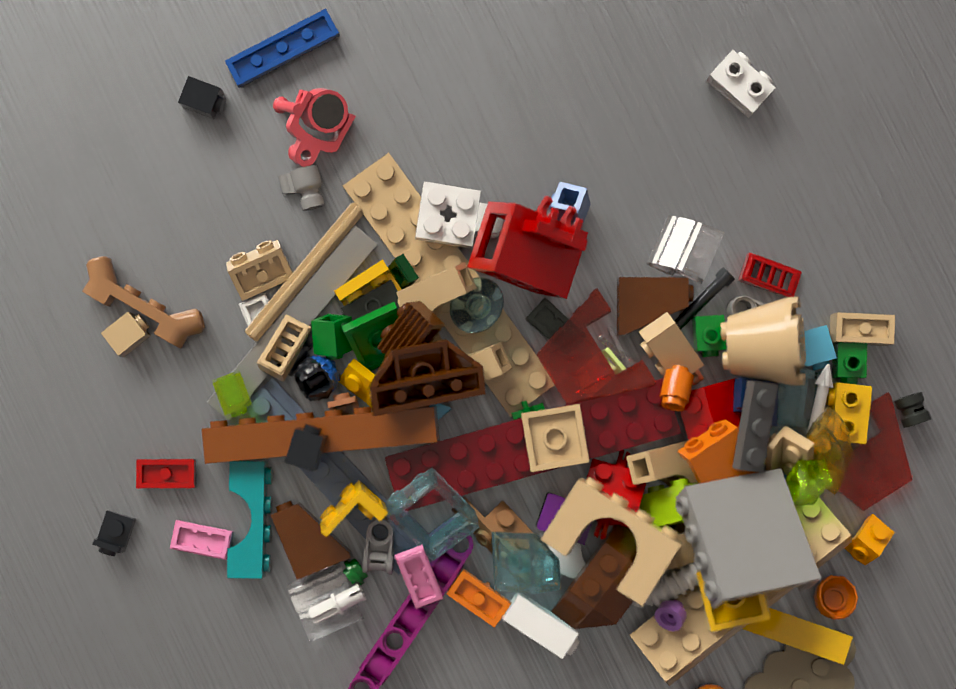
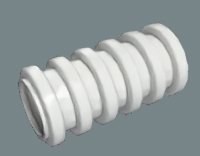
(675, 584)

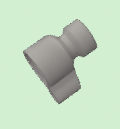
(306, 182)

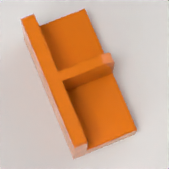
(479, 598)

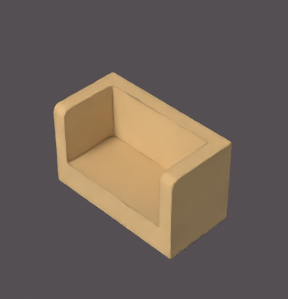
(862, 328)

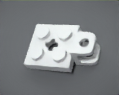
(459, 230)

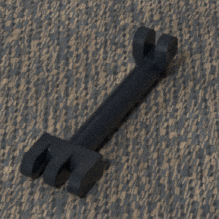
(723, 279)

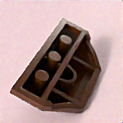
(424, 377)
(593, 594)

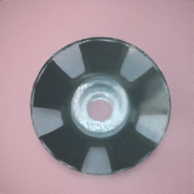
(465, 307)

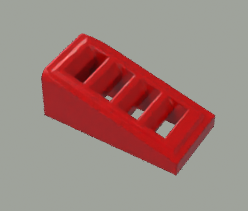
(745, 275)

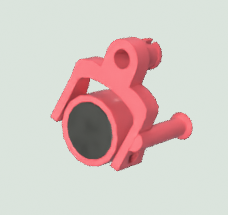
(320, 111)

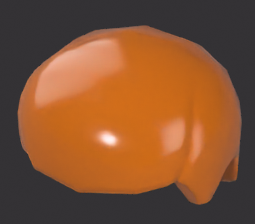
(835, 597)

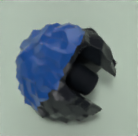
(316, 377)

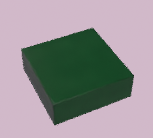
(403, 271)

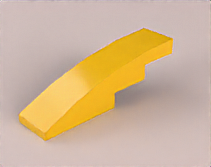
(803, 635)

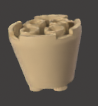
(767, 343)

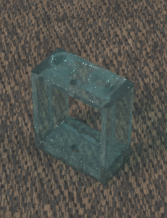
(447, 533)

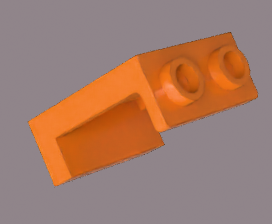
(713, 453)

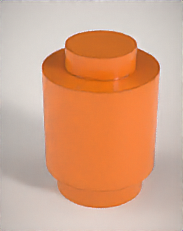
(676, 388)

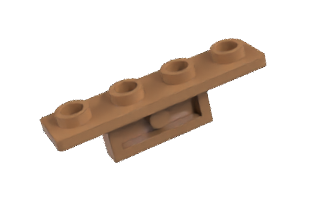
(498, 520)

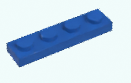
(282, 48)

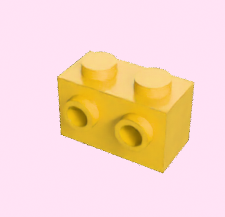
(853, 406)

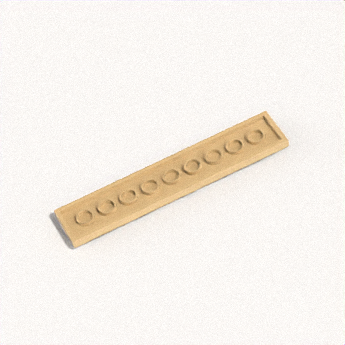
(392, 210)

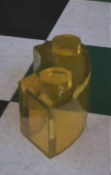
(832, 445)

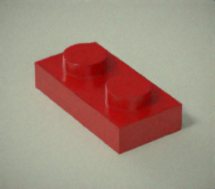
(165, 473)

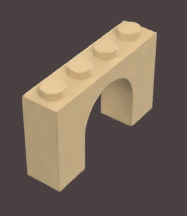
(447, 286)
(665, 465)
(654, 545)

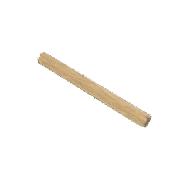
(304, 272)

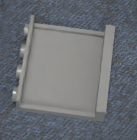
(746, 536)

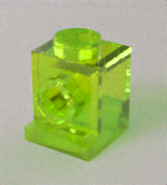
(808, 481)

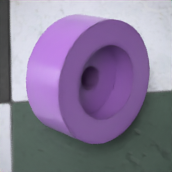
(671, 615)

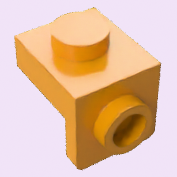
(870, 540)

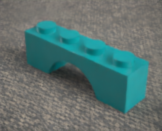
(250, 482)

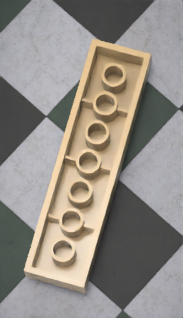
(679, 651)

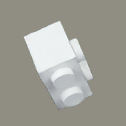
(741, 83)

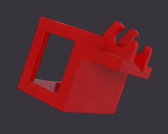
(532, 248)

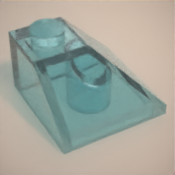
(524, 563)

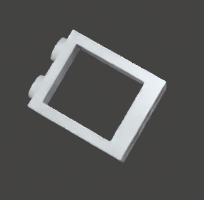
(541, 625)

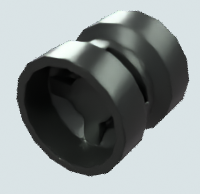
(912, 409)

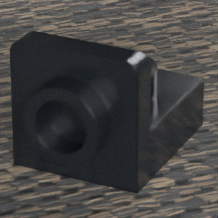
(114, 533)

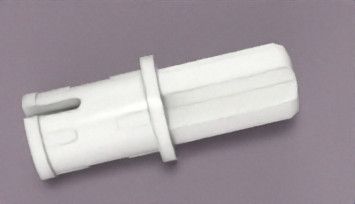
(337, 604)

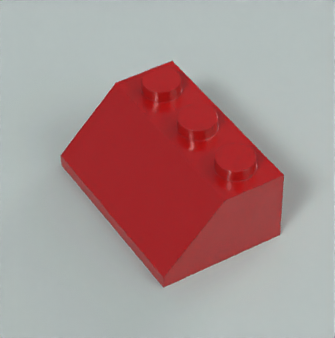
(710, 406)

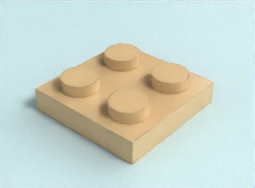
(555, 438)

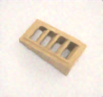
(275, 343)

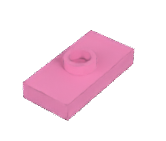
(201, 539)
(419, 576)

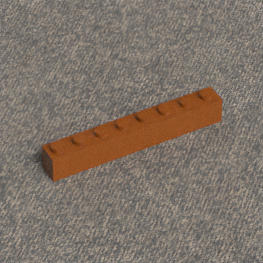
(344, 433)

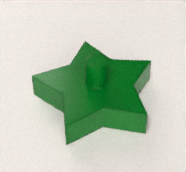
(516, 415)

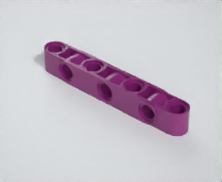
(408, 622)

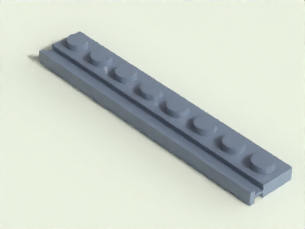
(334, 469)

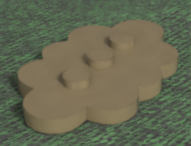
(802, 670)

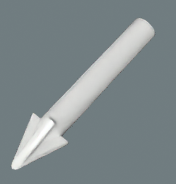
(824, 382)

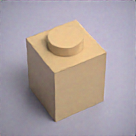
(126, 333)

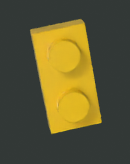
(357, 380)

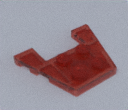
(579, 365)
(879, 464)

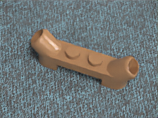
(105, 289)

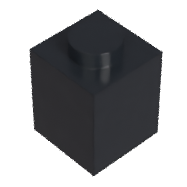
(202, 98)
(306, 447)

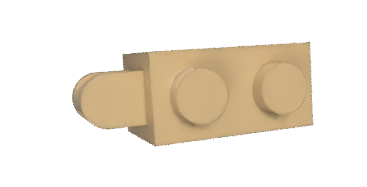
(670, 347)

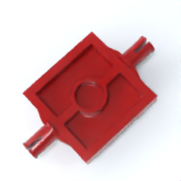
(618, 480)

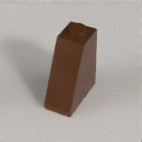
(647, 298)
(303, 541)

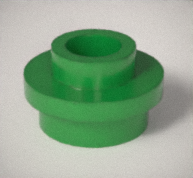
(354, 572)

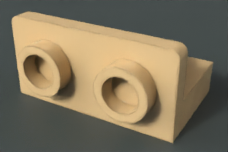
(258, 269)
(786, 449)

